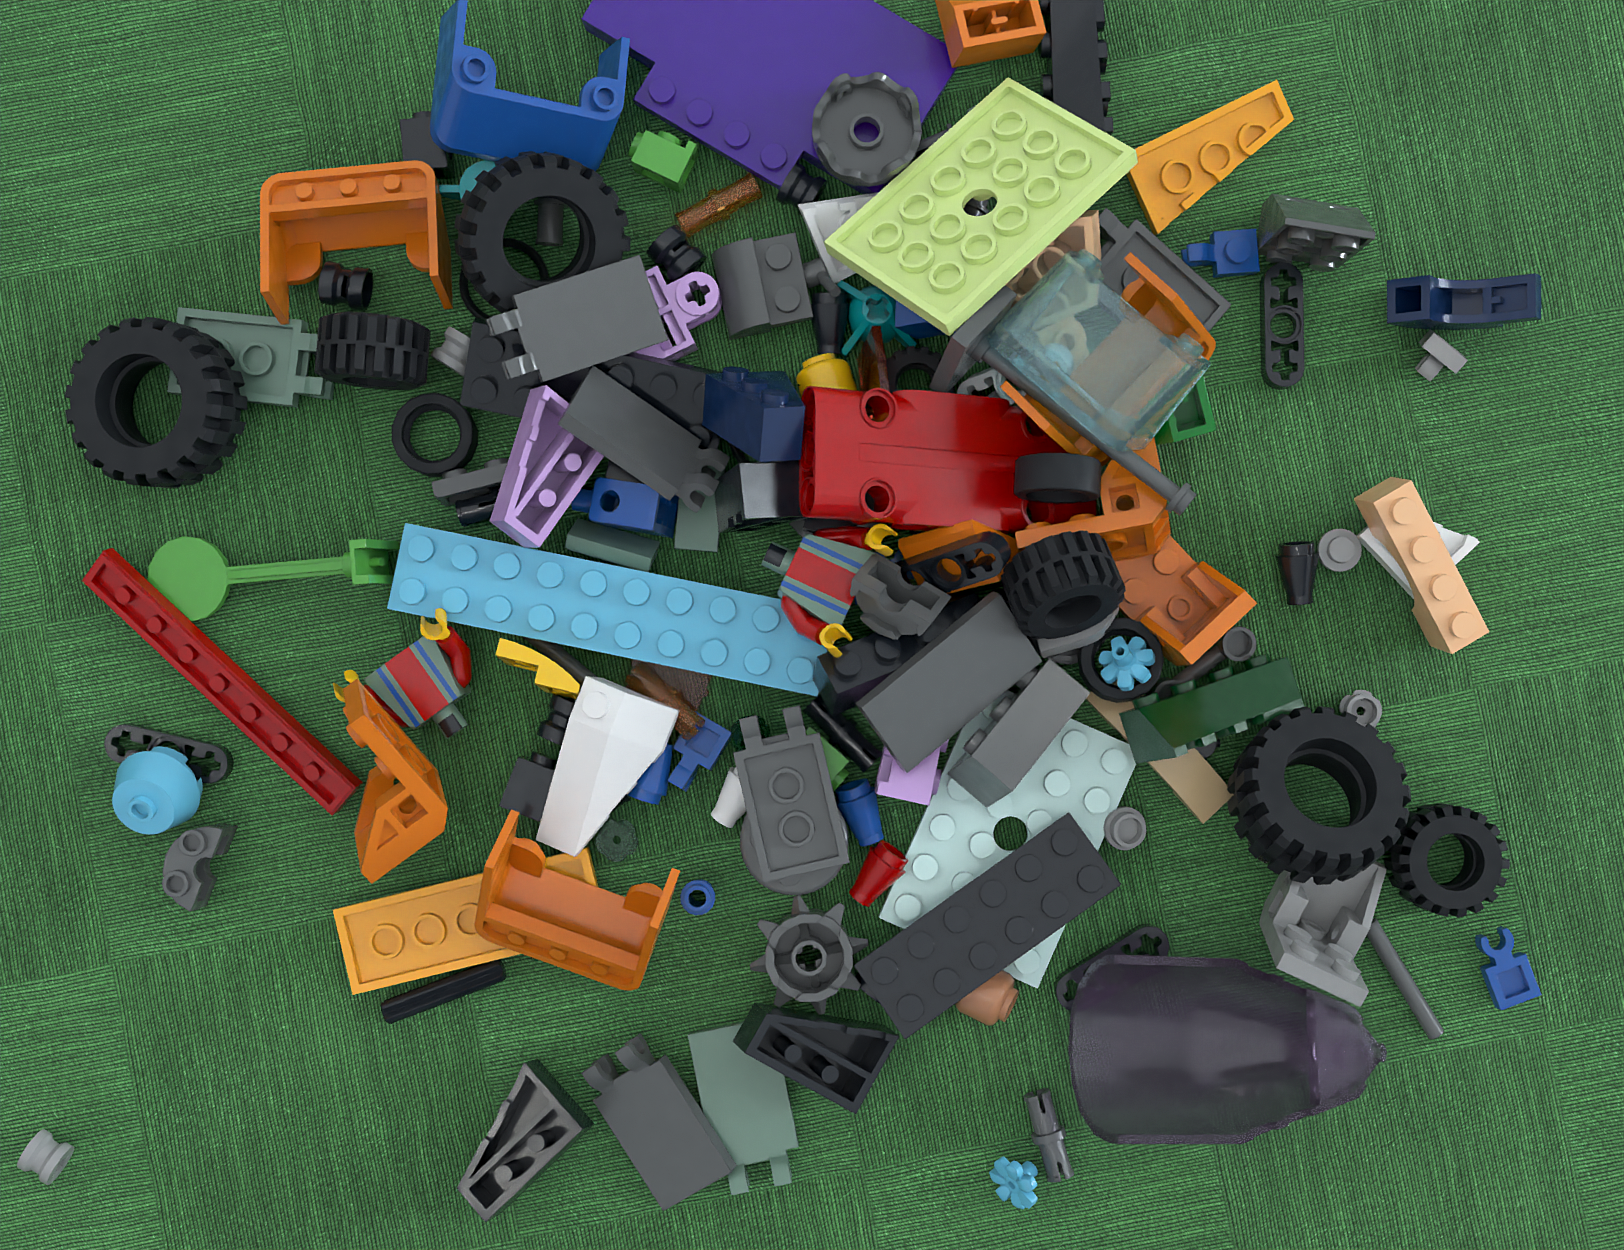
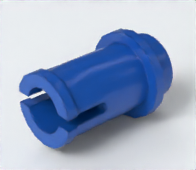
(690, 904)

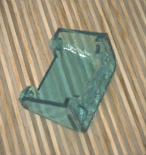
(1098, 354)

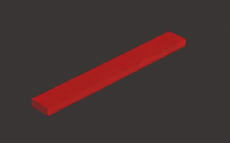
(221, 681)

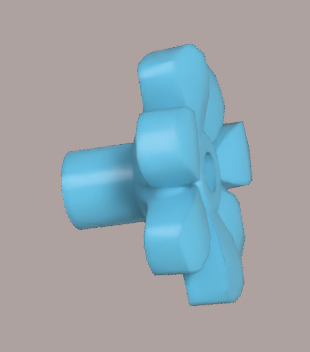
(1126, 662)
(1015, 1182)

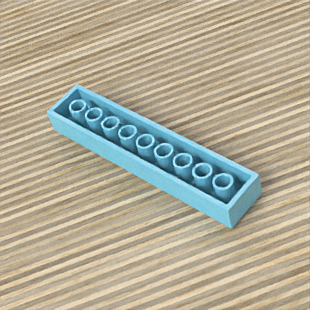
(602, 608)

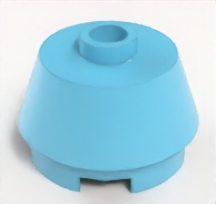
(155, 791)

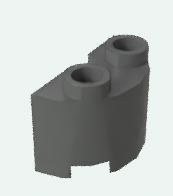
(892, 604)
(188, 864)

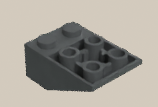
(1311, 232)

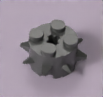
(831, 967)

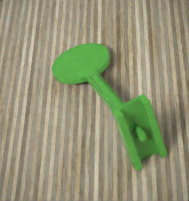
(198, 577)

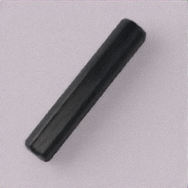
(443, 991)

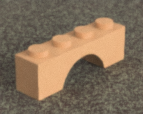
(1440, 595)

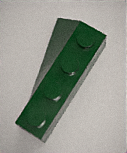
(1210, 710)

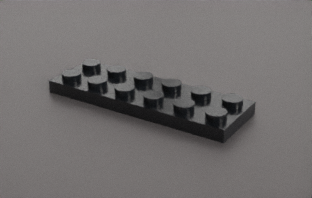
(664, 384)
(987, 925)

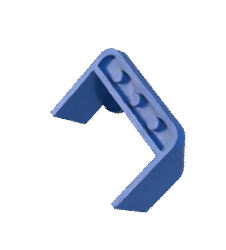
(494, 123)

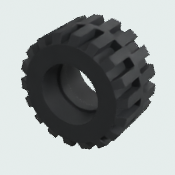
(372, 351)
(1062, 585)
(1480, 867)

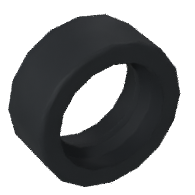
(434, 402)
(1057, 478)
(1111, 692)

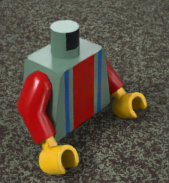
(820, 578)
(423, 679)

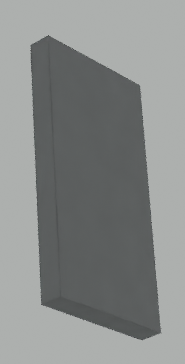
(949, 682)

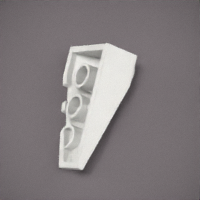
(602, 755)

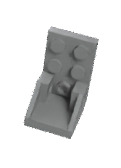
(1320, 928)

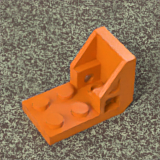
(1132, 518)
(1181, 601)
(391, 817)

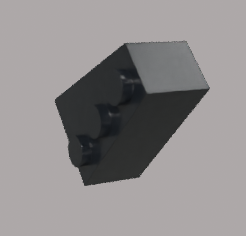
(758, 496)
(818, 1051)
(527, 1137)

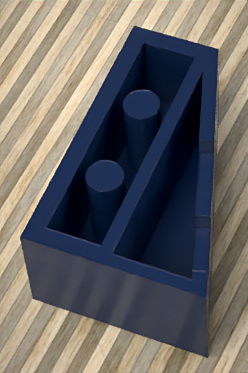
(755, 412)

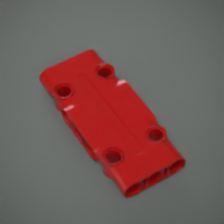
(922, 460)

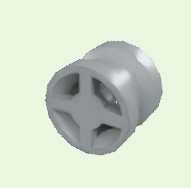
(453, 351)
(45, 1156)

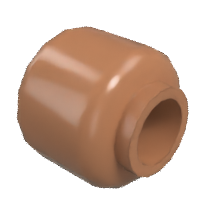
(991, 1000)

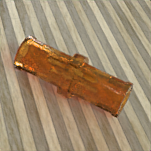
(719, 205)
(652, 686)

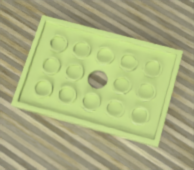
(1009, 147)

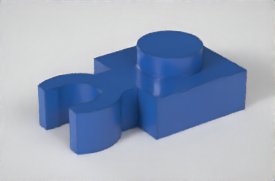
(1508, 974)

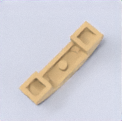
(1188, 775)

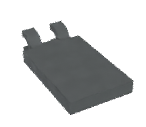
(1137, 239)
(582, 321)
(642, 440)
(789, 799)
(658, 1123)

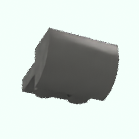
(761, 285)

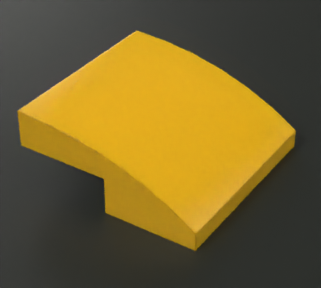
(549, 675)

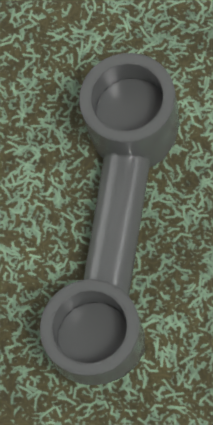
(1235, 644)

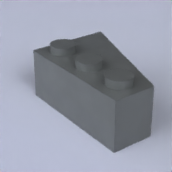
(1018, 733)

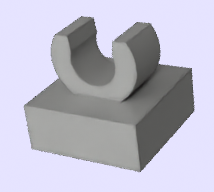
(1438, 355)

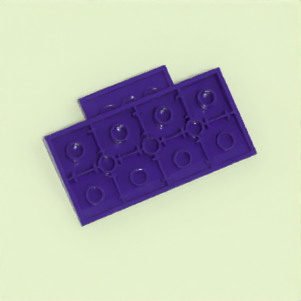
(755, 69)

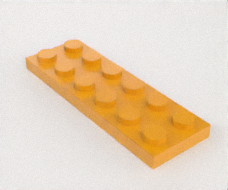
(427, 929)

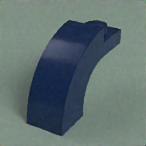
(1463, 304)

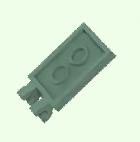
(267, 354)
(744, 1105)

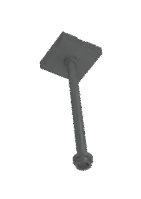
(971, 346)

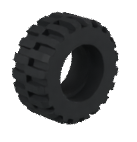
(507, 188)
(105, 394)
(1350, 756)

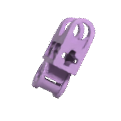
(680, 310)

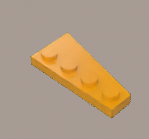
(1198, 155)

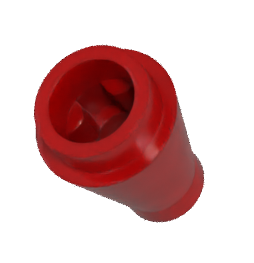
(879, 871)

